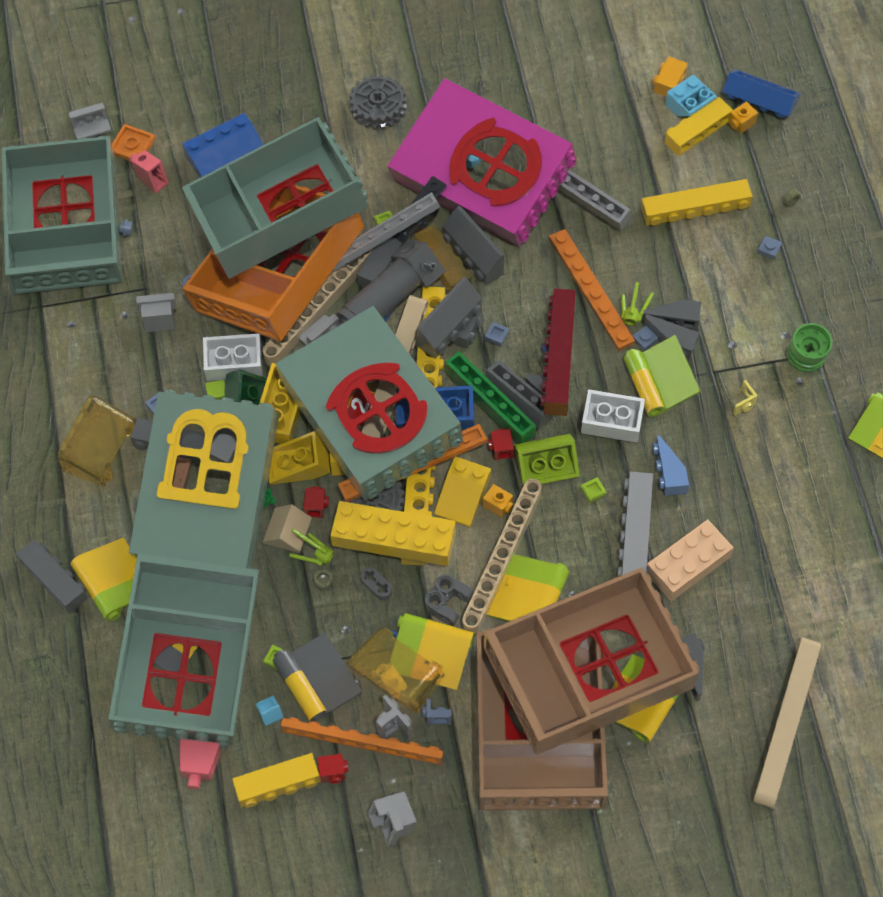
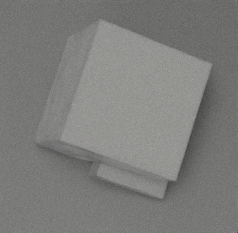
(157, 311)
(223, 446)
(393, 816)

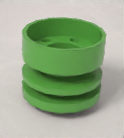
(813, 339)

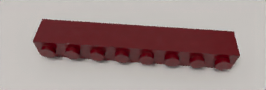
(559, 352)

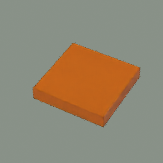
(131, 141)

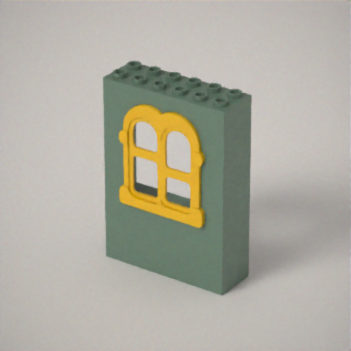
(198, 522)

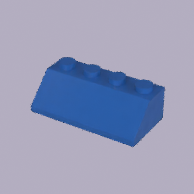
(761, 92)

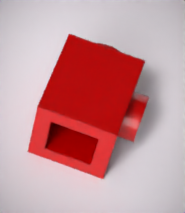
(501, 444)
(315, 502)
(332, 768)

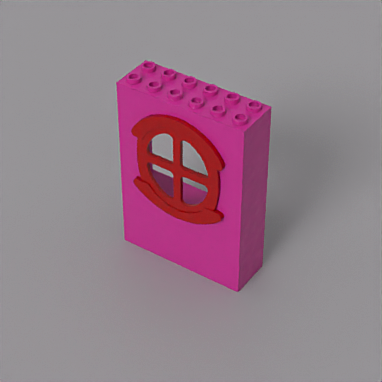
(448, 135)

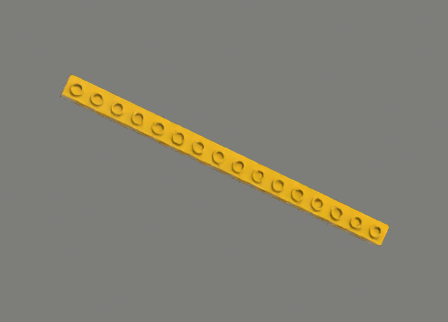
(426, 481)

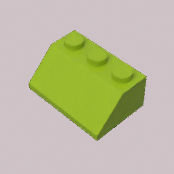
(547, 459)

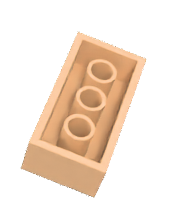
(689, 560)

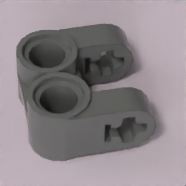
(438, 594)

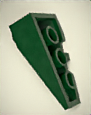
(244, 386)

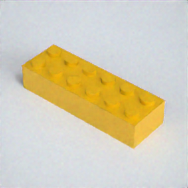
(393, 533)

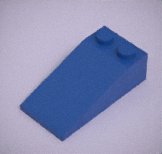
(458, 398)

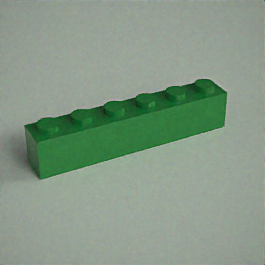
(490, 398)

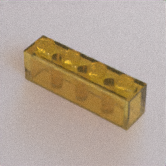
(444, 253)

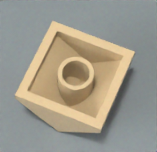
(281, 526)

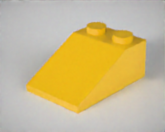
(299, 460)
(463, 491)

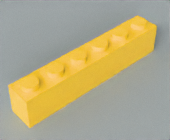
(696, 202)

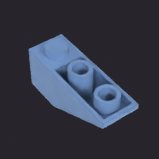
(672, 471)

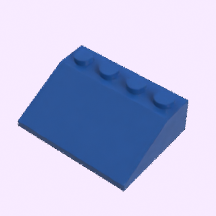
(221, 145)

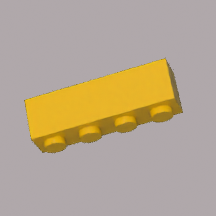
(697, 126)
(276, 780)

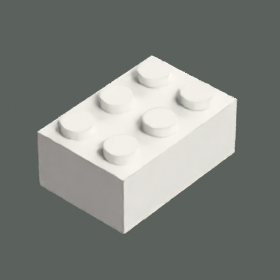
(230, 354)
(612, 416)

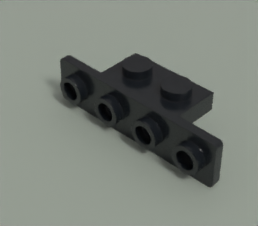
(436, 187)

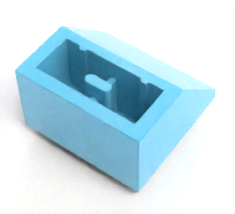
(689, 97)

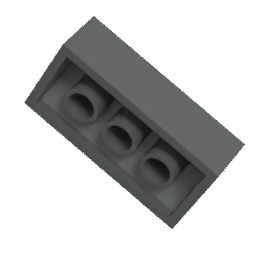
(473, 246)
(449, 318)

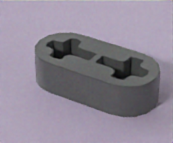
(373, 586)

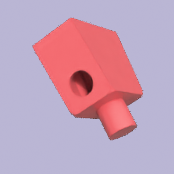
(146, 165)
(198, 761)

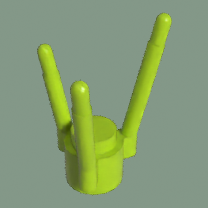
(631, 315)
(323, 553)

